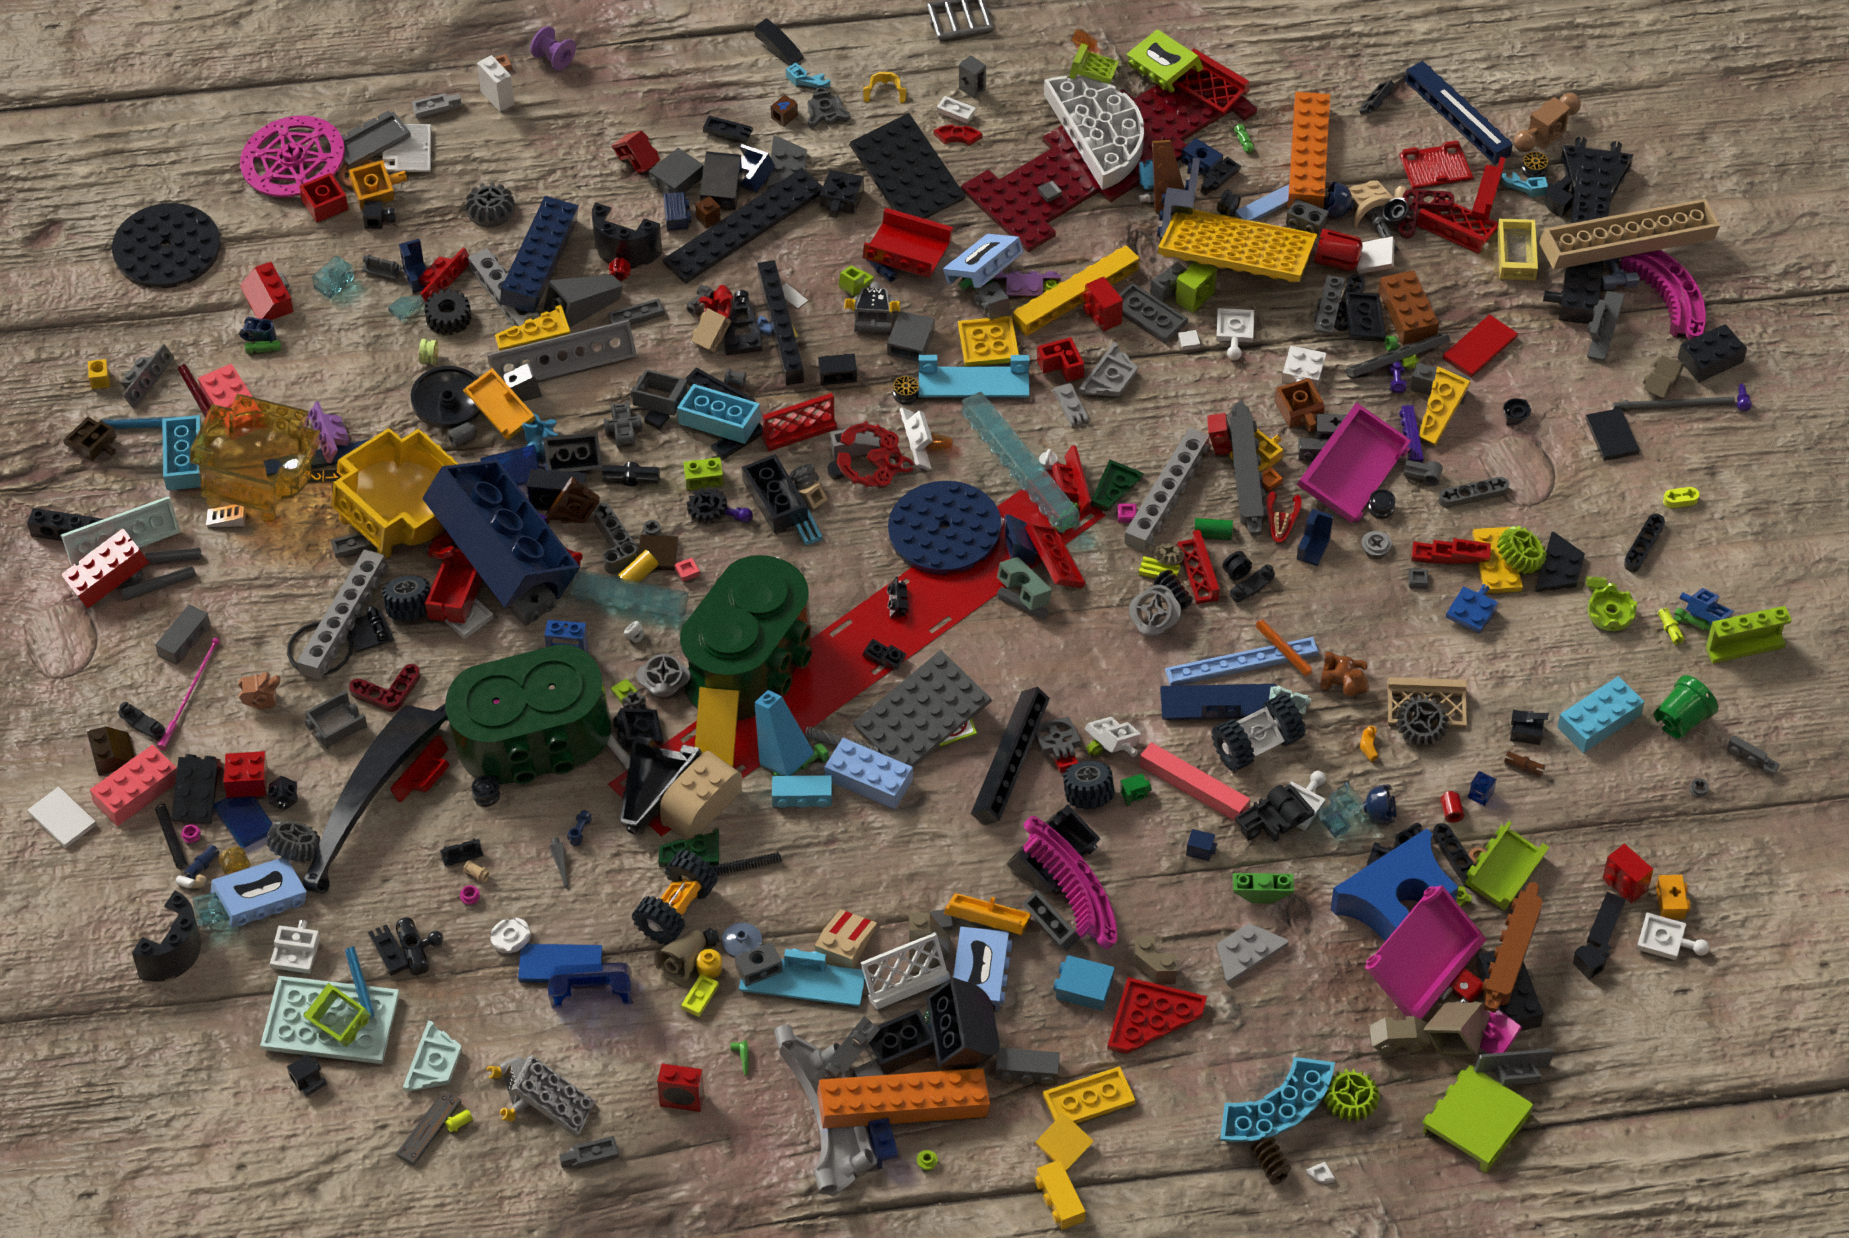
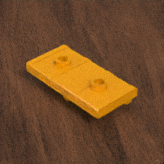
(499, 404)
(988, 913)

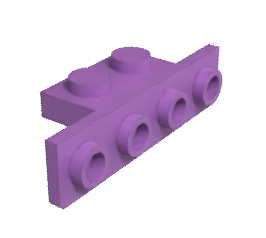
(1026, 284)
(331, 431)

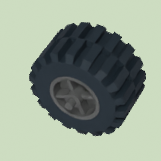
(406, 598)
(1088, 784)

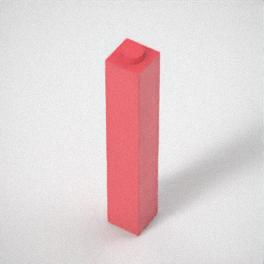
(1193, 781)

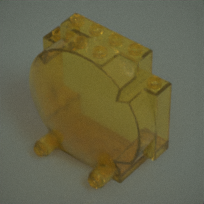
(238, 440)

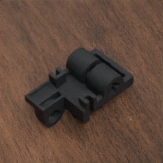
(1277, 813)

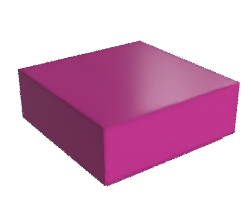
(1126, 512)

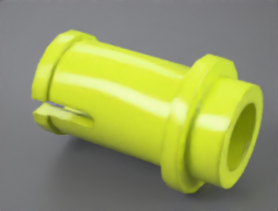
(459, 1120)

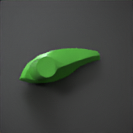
(744, 1054)

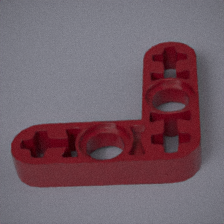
(1418, 202)
(387, 695)

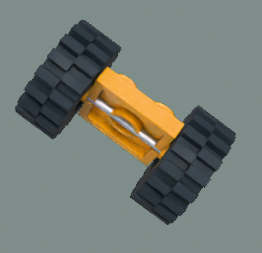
(661, 916)

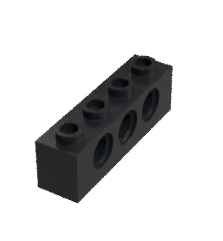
(53, 524)

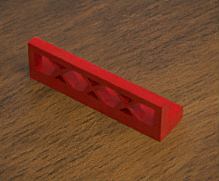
(1487, 190)
(1204, 565)

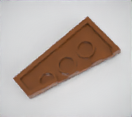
(1165, 171)

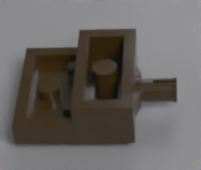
(91, 438)

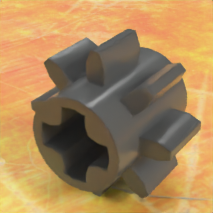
(634, 701)

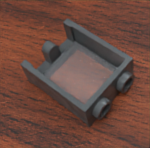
(334, 719)

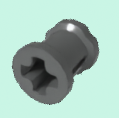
(730, 380)

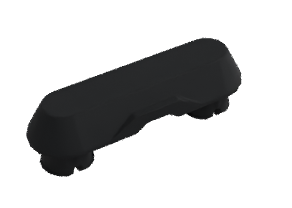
(1253, 583)
(140, 721)

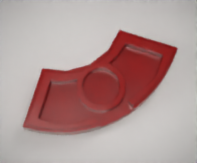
(957, 134)

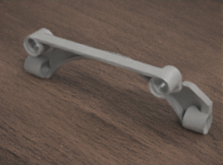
(843, 1149)

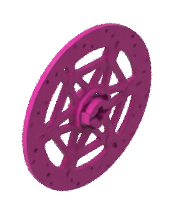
(294, 154)

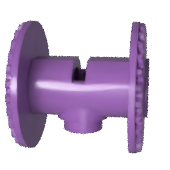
(558, 53)

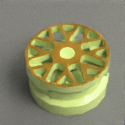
(428, 351)

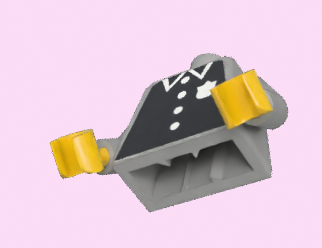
(873, 304)
(511, 1070)

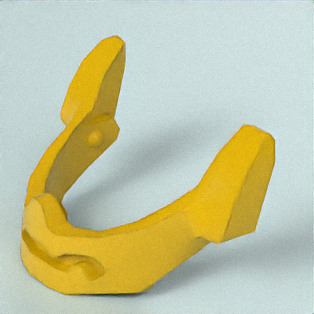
(884, 77)

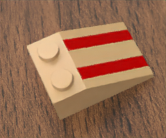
(845, 939)

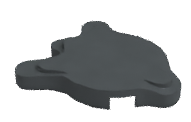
(826, 107)

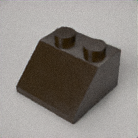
(110, 748)

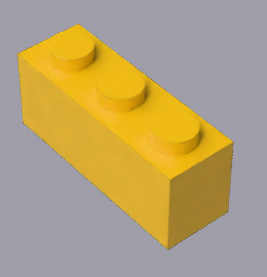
(1060, 1195)

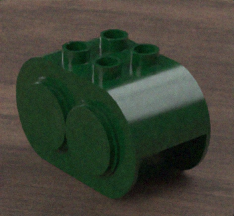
(749, 632)

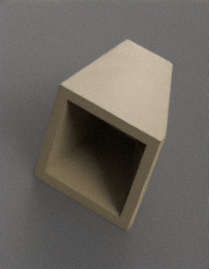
(1458, 1028)

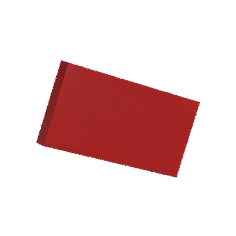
(1480, 345)
(1055, 555)

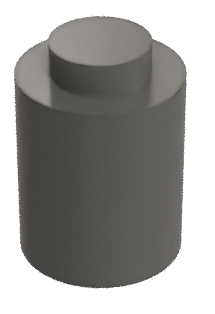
(462, 434)

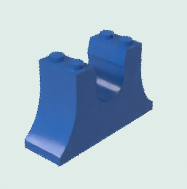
(1398, 876)

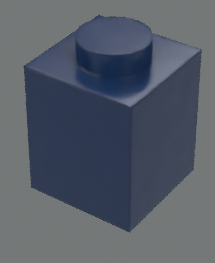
(1201, 845)

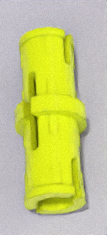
(1671, 626)

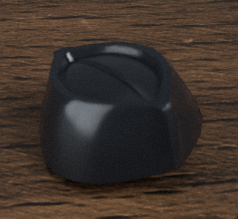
(1396, 211)
(1516, 411)

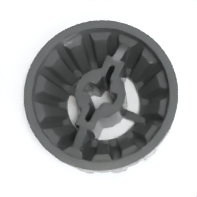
(487, 208)

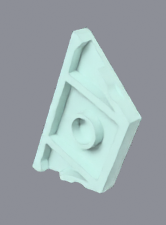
(433, 1060)

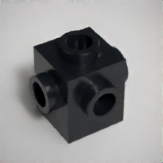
(282, 793)

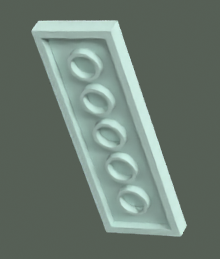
(142, 524)

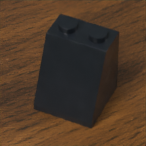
(722, 179)

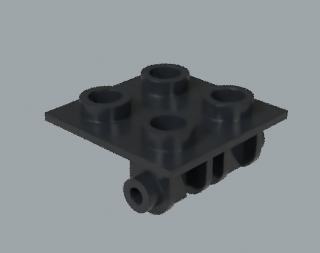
(370, 630)

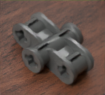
(622, 424)

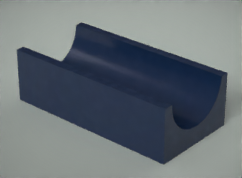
(499, 530)

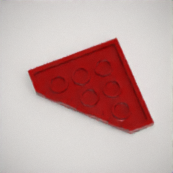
(1151, 1012)

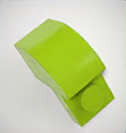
(853, 280)

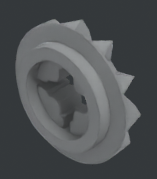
(1378, 538)

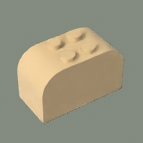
(699, 795)

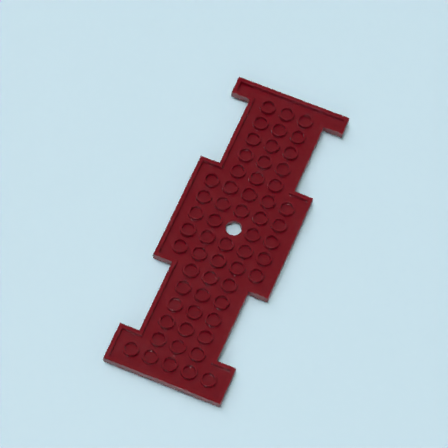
(1024, 213)

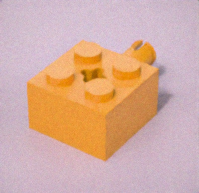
(374, 183)

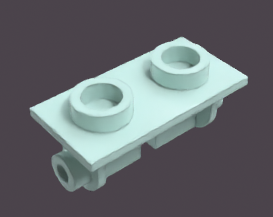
(1299, 699)

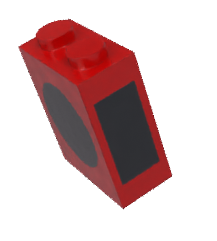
(680, 1087)

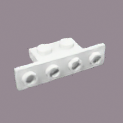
(918, 436)

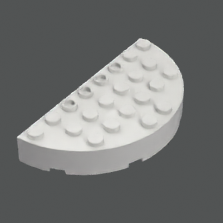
(1100, 124)

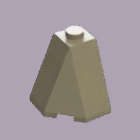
(920, 926)

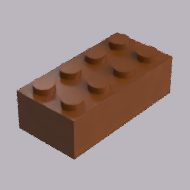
(1408, 307)

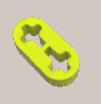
(1681, 497)

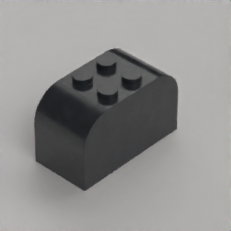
(962, 1025)

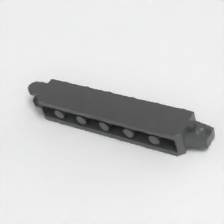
(1246, 470)

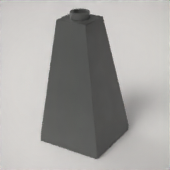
(582, 296)

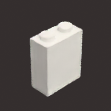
(495, 83)

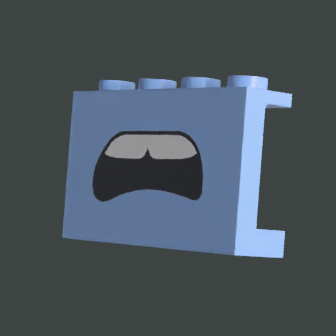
(984, 259)
(259, 891)
(983, 960)

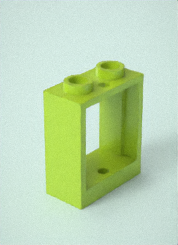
(324, 1002)

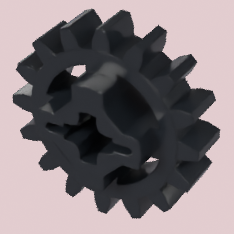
(705, 505)

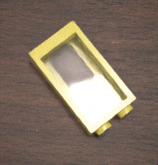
(1517, 249)

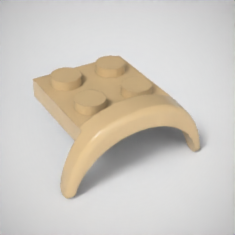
(1367, 197)

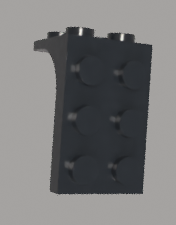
(195, 788)

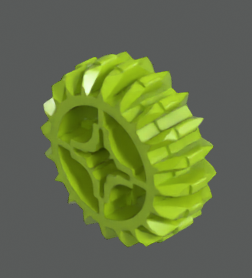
(1521, 550)
(1343, 1102)

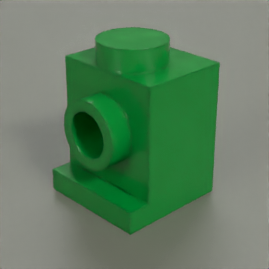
(1134, 788)

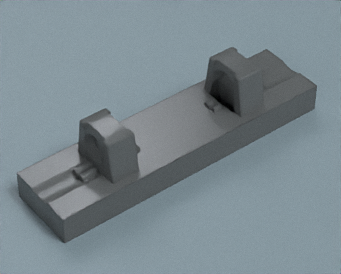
(848, 1051)

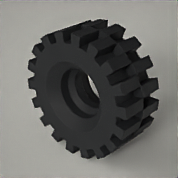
(447, 321)

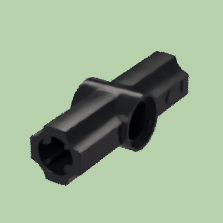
(631, 474)

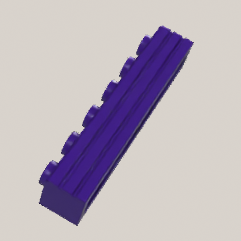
(1411, 431)

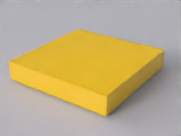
(1064, 1141)

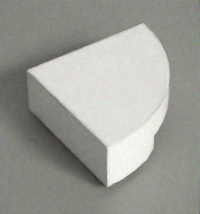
(1320, 1174)

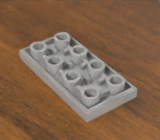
(553, 1095)

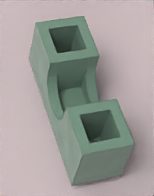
(1034, 591)

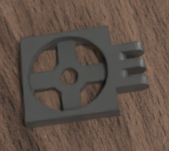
(1058, 746)

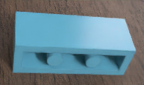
(801, 791)

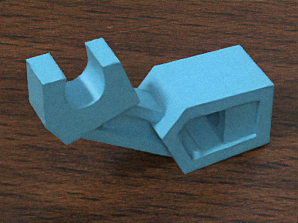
(799, 77)
(1533, 186)

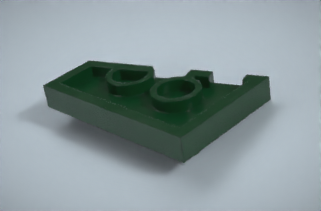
(702, 845)

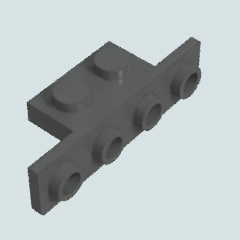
(1328, 305)
(1604, 324)
(145, 374)
(1516, 1066)

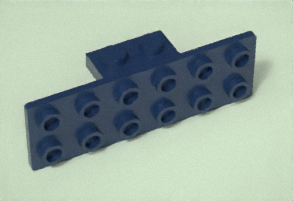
(1212, 701)

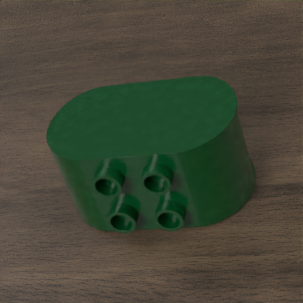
(531, 726)

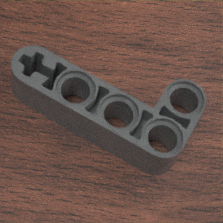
(623, 547)

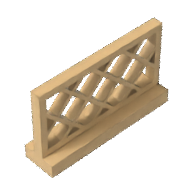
(1428, 687)

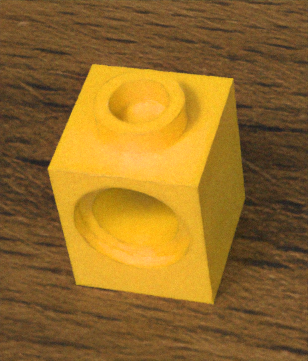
(98, 374)

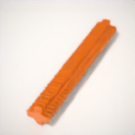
(1286, 650)

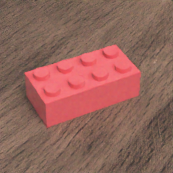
(222, 386)
(134, 785)

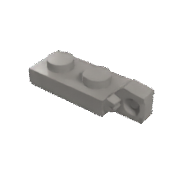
(435, 104)

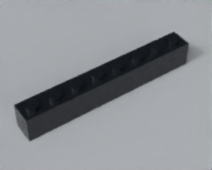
(780, 323)
(1010, 756)

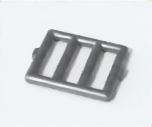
(955, 29)

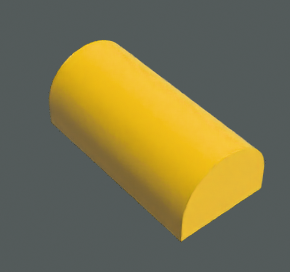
(639, 567)

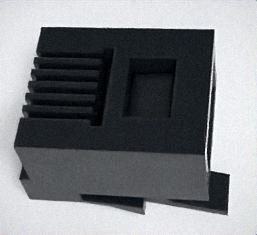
(1527, 726)

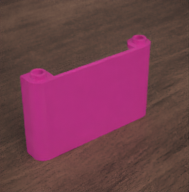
(1354, 463)
(1425, 952)

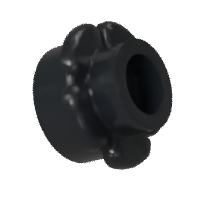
(711, 937)

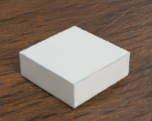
(1189, 340)

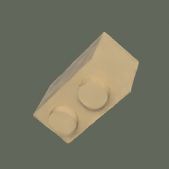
(710, 330)

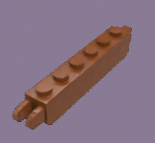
(1513, 948)

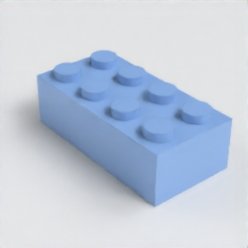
(869, 773)

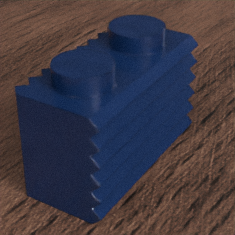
(675, 211)

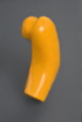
(1366, 743)

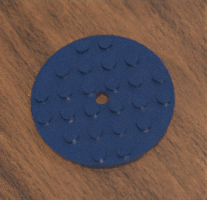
(922, 511)

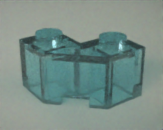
(1342, 805)

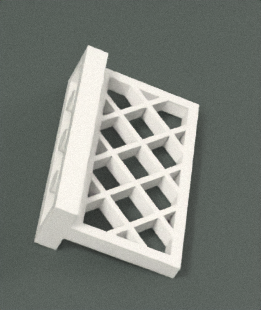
(913, 984)

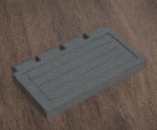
(373, 138)

